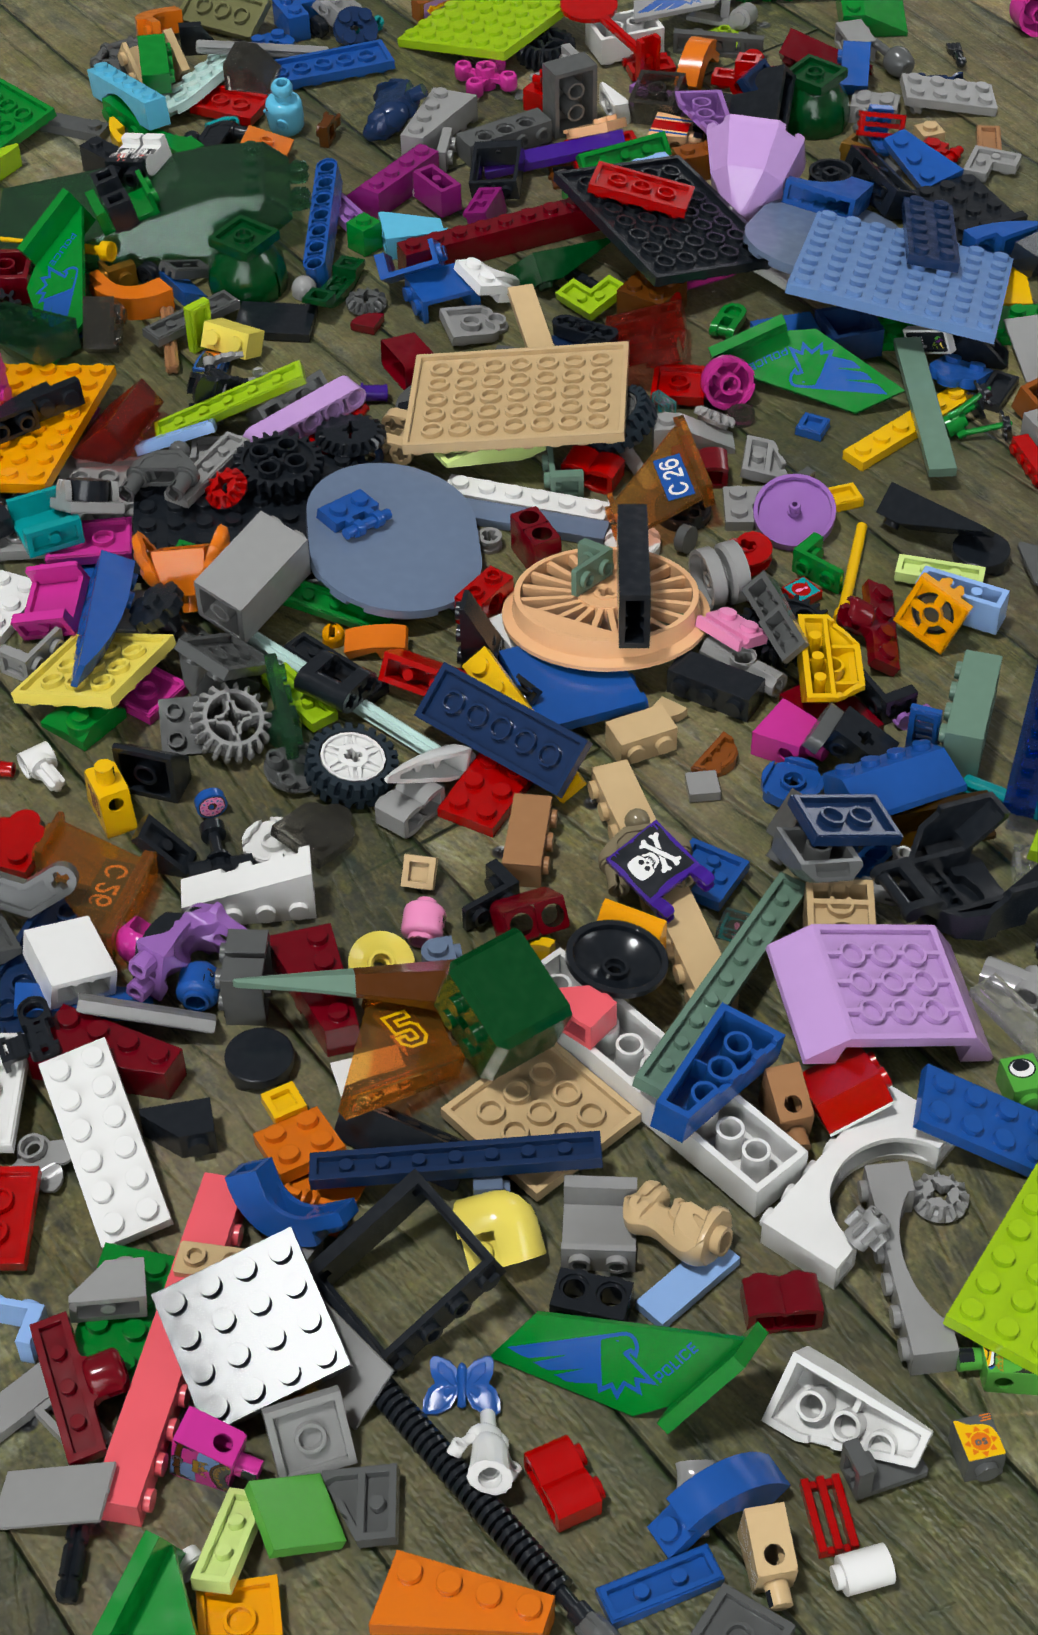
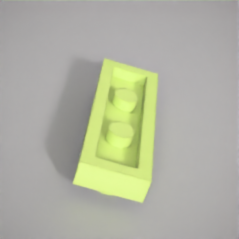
(910, 568)
(226, 1546)

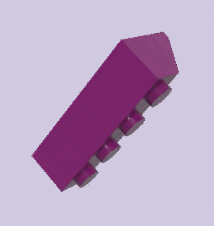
(393, 183)

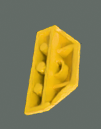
(830, 664)

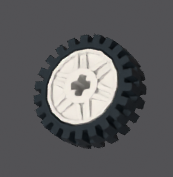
(349, 765)

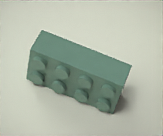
(971, 710)

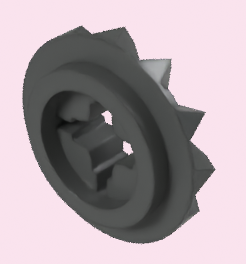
(375, 303)

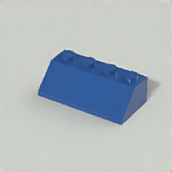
(900, 777)

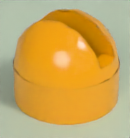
(336, 641)

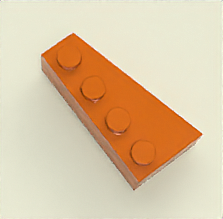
(448, 1600)

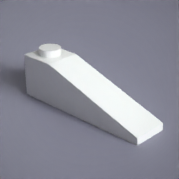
(830, 1405)

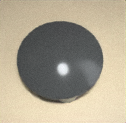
(284, 773)

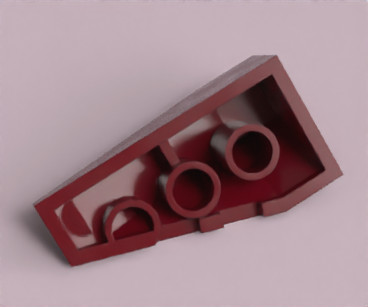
(799, 45)

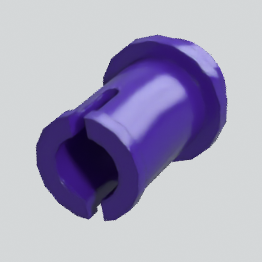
(375, 392)

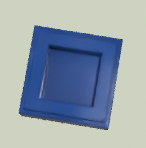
(812, 426)

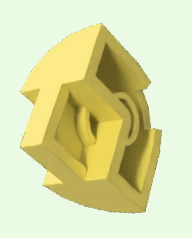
(502, 1225)

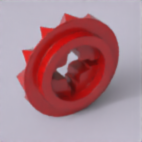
(236, 488)

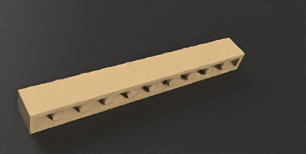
(688, 936)

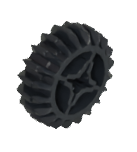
(544, 48)

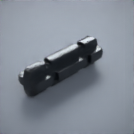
(72, 1563)

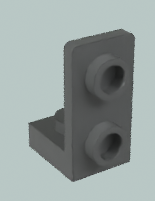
(872, 1476)

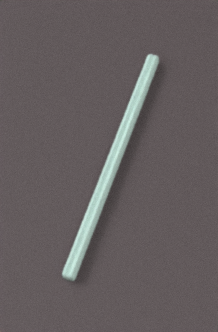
(365, 709)

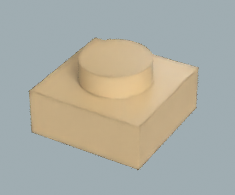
(929, 129)
(419, 871)

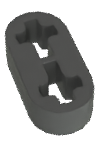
(822, 728)

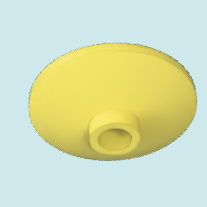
(379, 947)

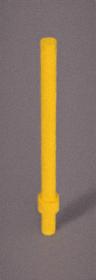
(853, 565)

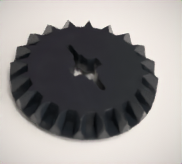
(366, 435)

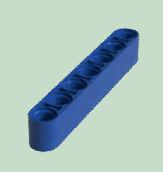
(323, 221)

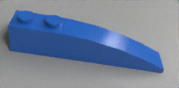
(102, 611)

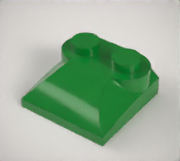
(83, 725)

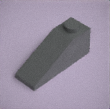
(277, 403)

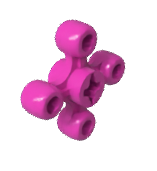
(485, 76)

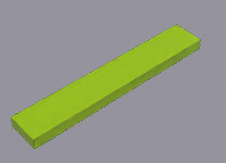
(236, 399)

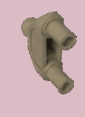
(635, 822)

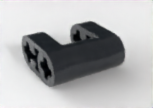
(317, 682)

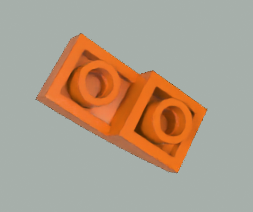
(375, 638)

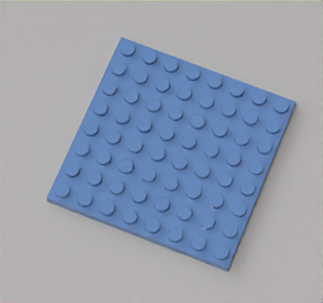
(867, 272)

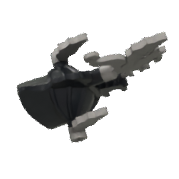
(215, 381)

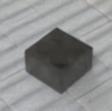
(654, 94)

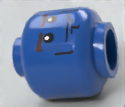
(197, 986)

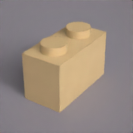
(641, 735)

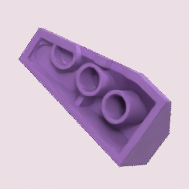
(703, 106)

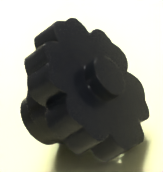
(158, 609)

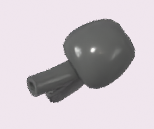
(896, 59)

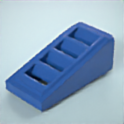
(922, 730)

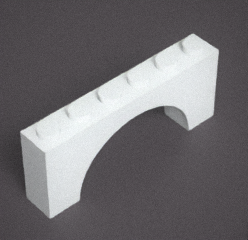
(803, 1222)

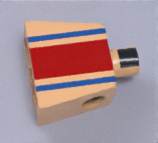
(677, 129)

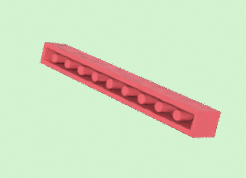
(158, 1385)

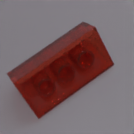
(120, 426)

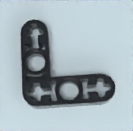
(583, 330)

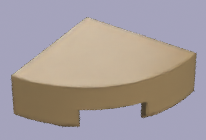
(675, 710)

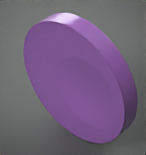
(793, 509)

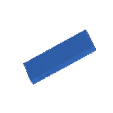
(659, 1586)

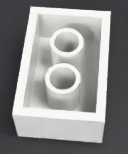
(608, 47)

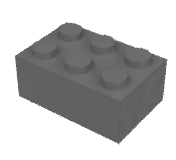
(569, 92)

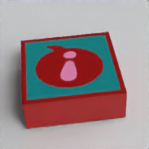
(803, 588)

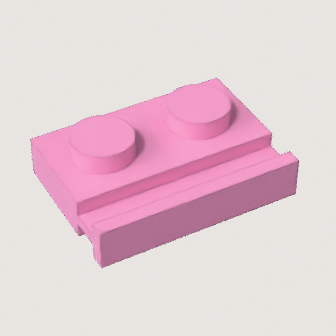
(731, 629)

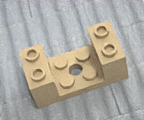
(839, 903)

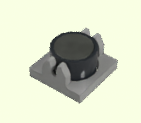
(87, 496)

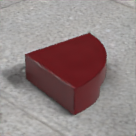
(367, 323)

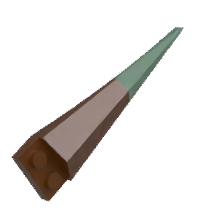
(397, 983)

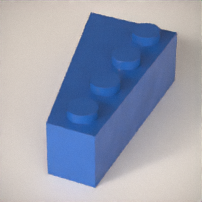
(716, 1069)

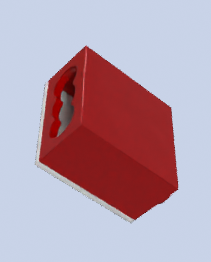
(848, 1089)

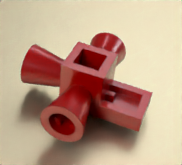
(727, 77)

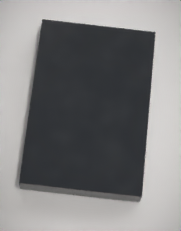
(279, 320)

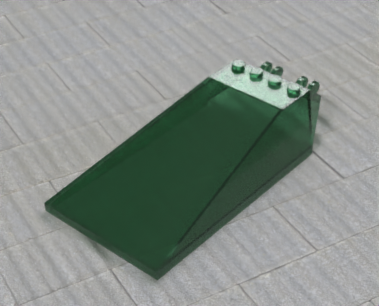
(196, 194)

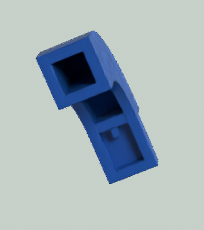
(272, 1208)
(714, 1494)

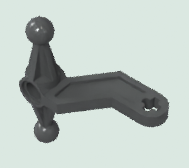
(39, 891)

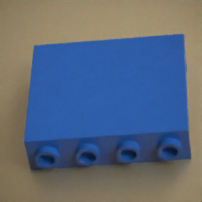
(573, 695)

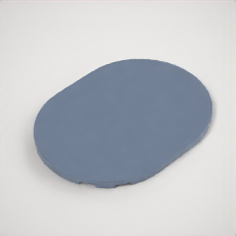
(781, 230)
(409, 563)

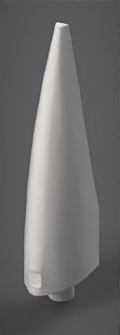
(435, 765)

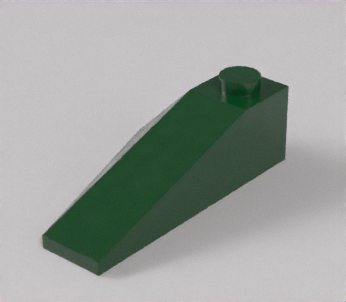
(550, 265)

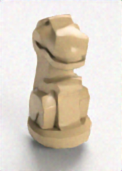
(683, 1229)

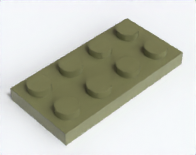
(227, 17)

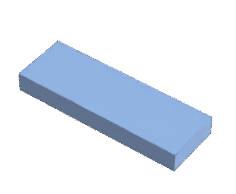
(182, 434)
(683, 1288)

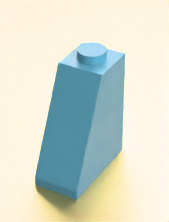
(399, 227)

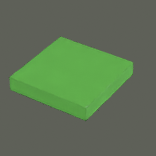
(295, 1515)

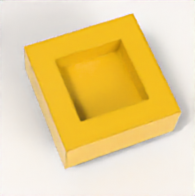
(283, 1102)

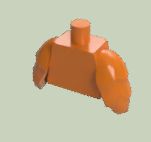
(178, 563)

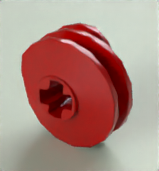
(757, 550)

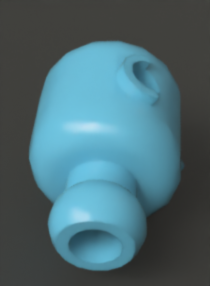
(284, 109)

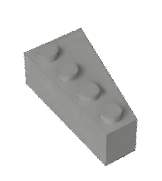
(439, 110)

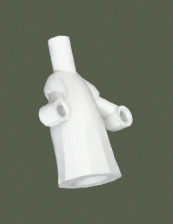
(490, 1462)

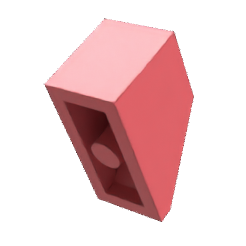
(592, 1014)

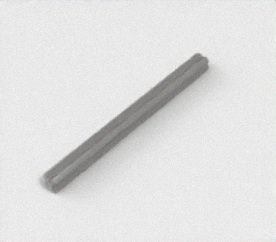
(274, 50)

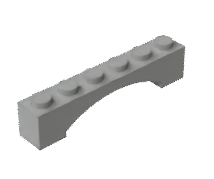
(923, 1338)

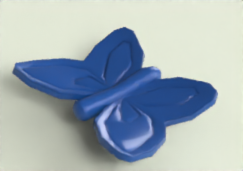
(459, 1383)

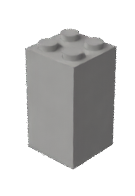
(253, 576)

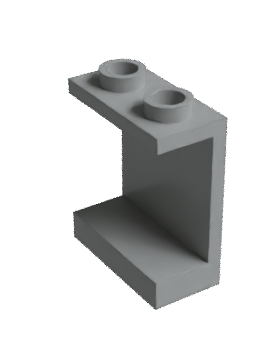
(594, 1224)

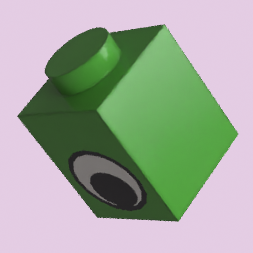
(1019, 1079)

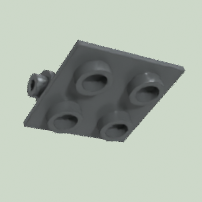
(175, 725)

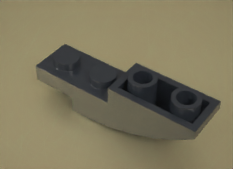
(37, 404)

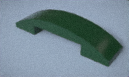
(337, 288)

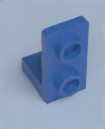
(877, 142)

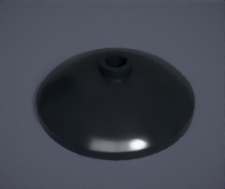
(617, 958)

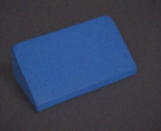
(183, 289)

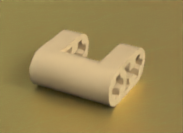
(394, 424)

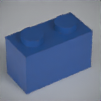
(856, 58)

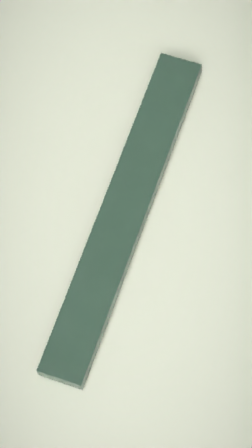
(925, 407)

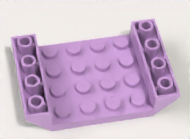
(874, 990)

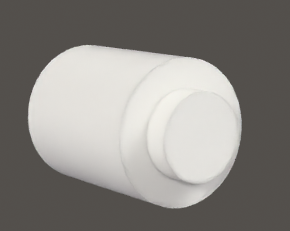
(863, 1570)

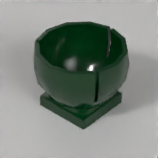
(819, 100)
(247, 261)

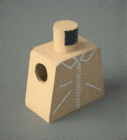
(769, 1553)

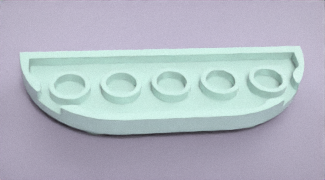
(196, 84)

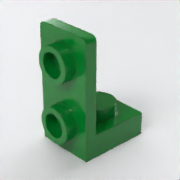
(809, 563)

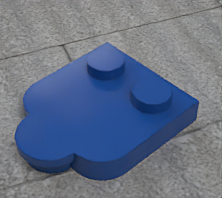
(954, 372)

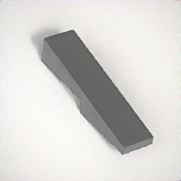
(775, 616)

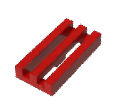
(862, 123)
(822, 1486)

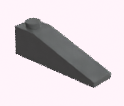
(195, 676)

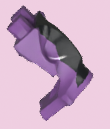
(170, 943)

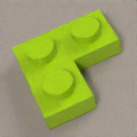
(588, 301)

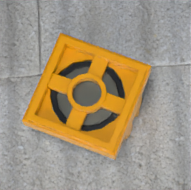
(934, 611)

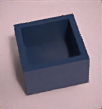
(853, 330)

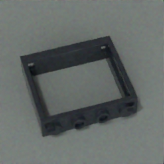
(369, 1232)

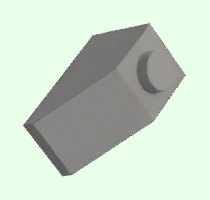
(111, 1292)

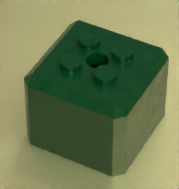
(501, 1005)

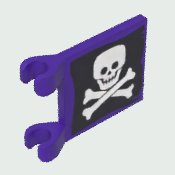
(655, 865)

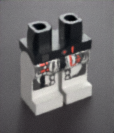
(139, 152)

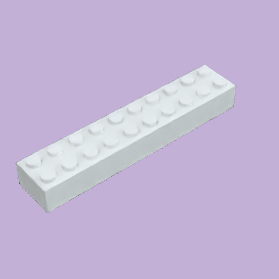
(733, 1149)

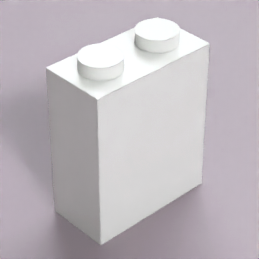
(69, 961)

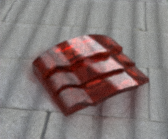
(654, 334)

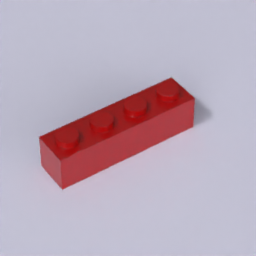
(1026, 455)

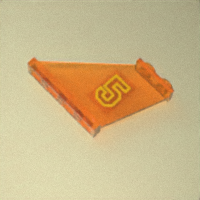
(397, 1056)

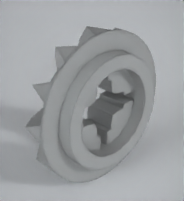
(714, 417)
(936, 1208)

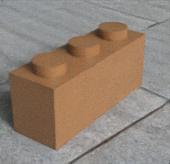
(530, 838)

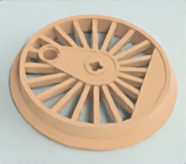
(566, 629)

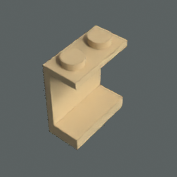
(130, 58)

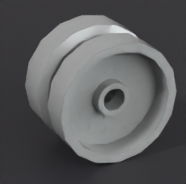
(720, 573)

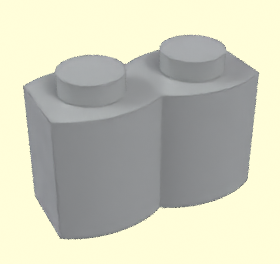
(408, 807)

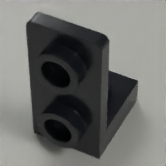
(889, 705)
(500, 885)

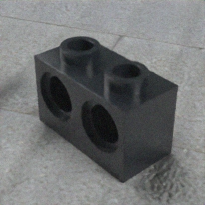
(593, 1294)

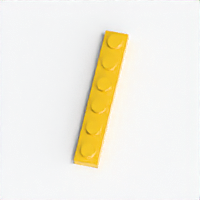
(896, 433)
(488, 670)

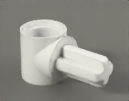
(41, 764)

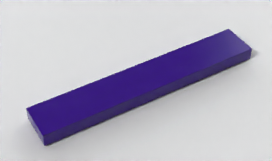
(558, 153)

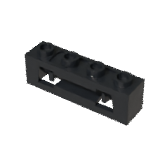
(887, 200)

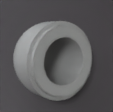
(301, 286)

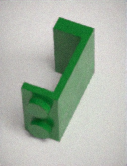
(143, 201)

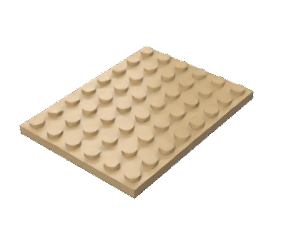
(518, 398)

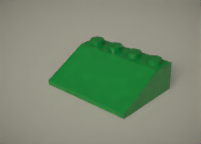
(882, 17)

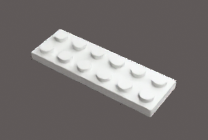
(105, 1144)

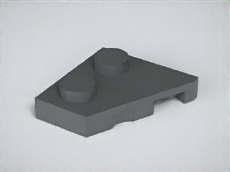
(368, 1502)

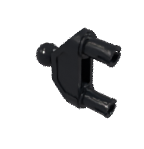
(219, 133)

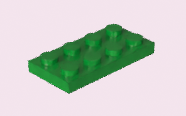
(126, 1334)

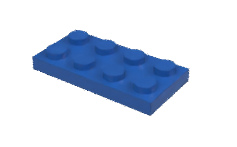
(977, 1120)

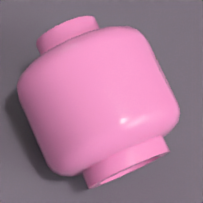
(422, 921)

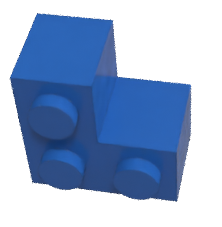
(294, 17)

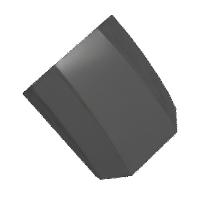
(814, 863)

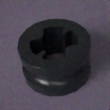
(147, 272)

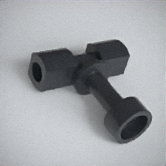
(213, 833)

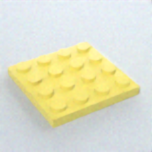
(118, 672)

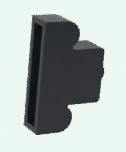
(771, 99)

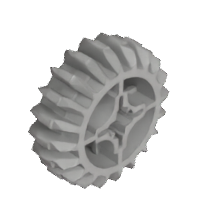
(252, 716)

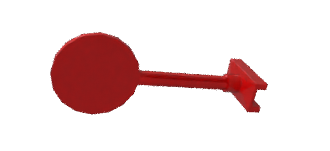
(594, 11)

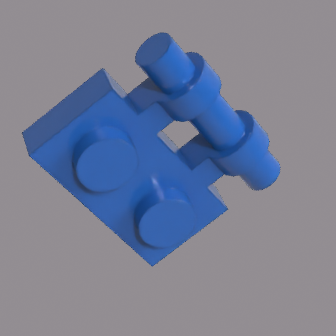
(353, 514)

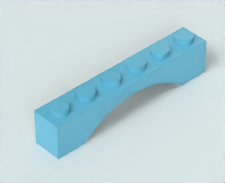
(145, 103)

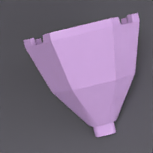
(753, 160)

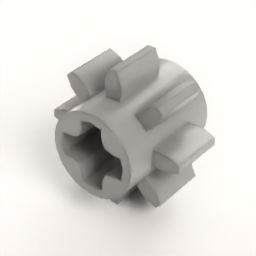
(867, 1228)

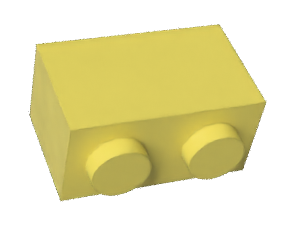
(228, 336)

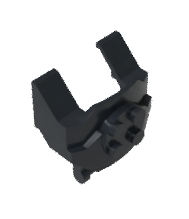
(952, 885)

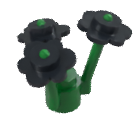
(957, 421)

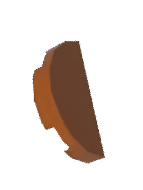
(719, 756)

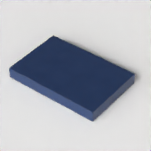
(844, 820)

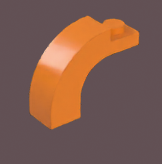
(157, 20)
(695, 59)
(140, 300)

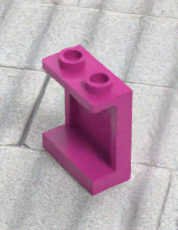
(53, 600)

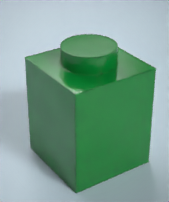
(364, 234)

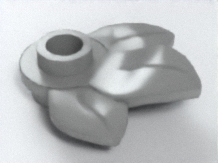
(49, 1158)

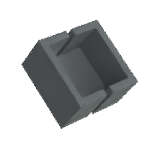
(244, 955)

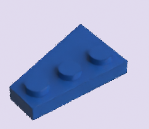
(920, 161)

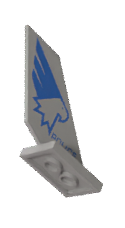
(654, 9)

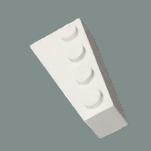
(258, 892)

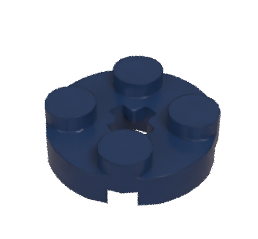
(355, 16)

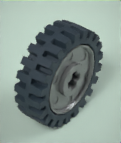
(639, 419)

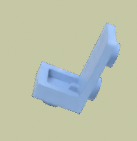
(23, 1314)

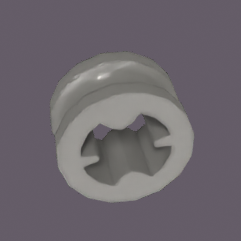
(490, 540)

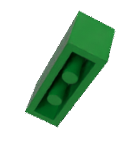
(156, 62)

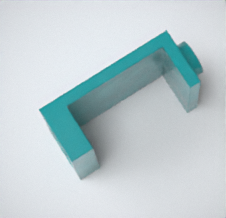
(40, 526)

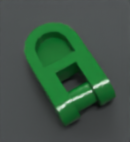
(731, 315)

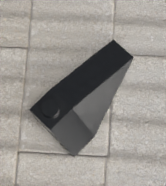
(921, 514)

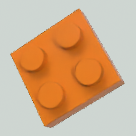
(294, 1140)

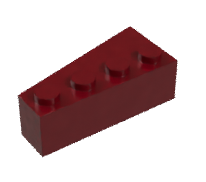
(328, 1016)
(144, 1063)

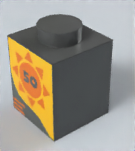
(977, 1447)

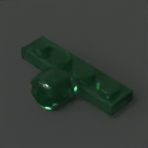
(286, 721)

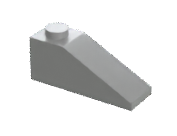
(703, 433)

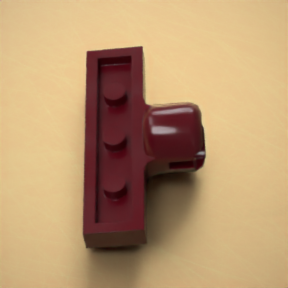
(874, 621)
(77, 1386)

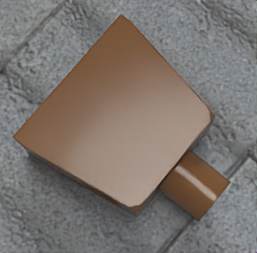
(787, 1101)

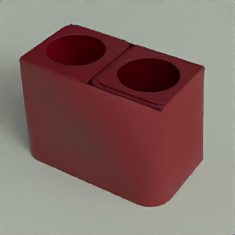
(399, 357)
(530, 524)
(505, 909)

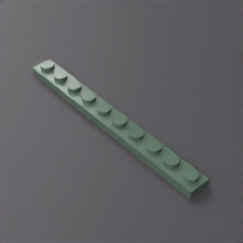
(722, 982)

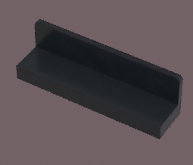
(392, 1128)

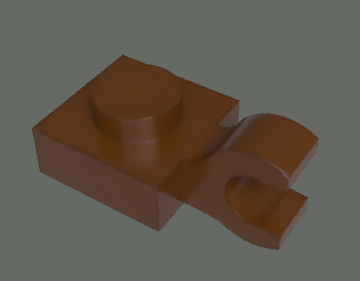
(327, 129)

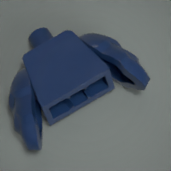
(394, 105)

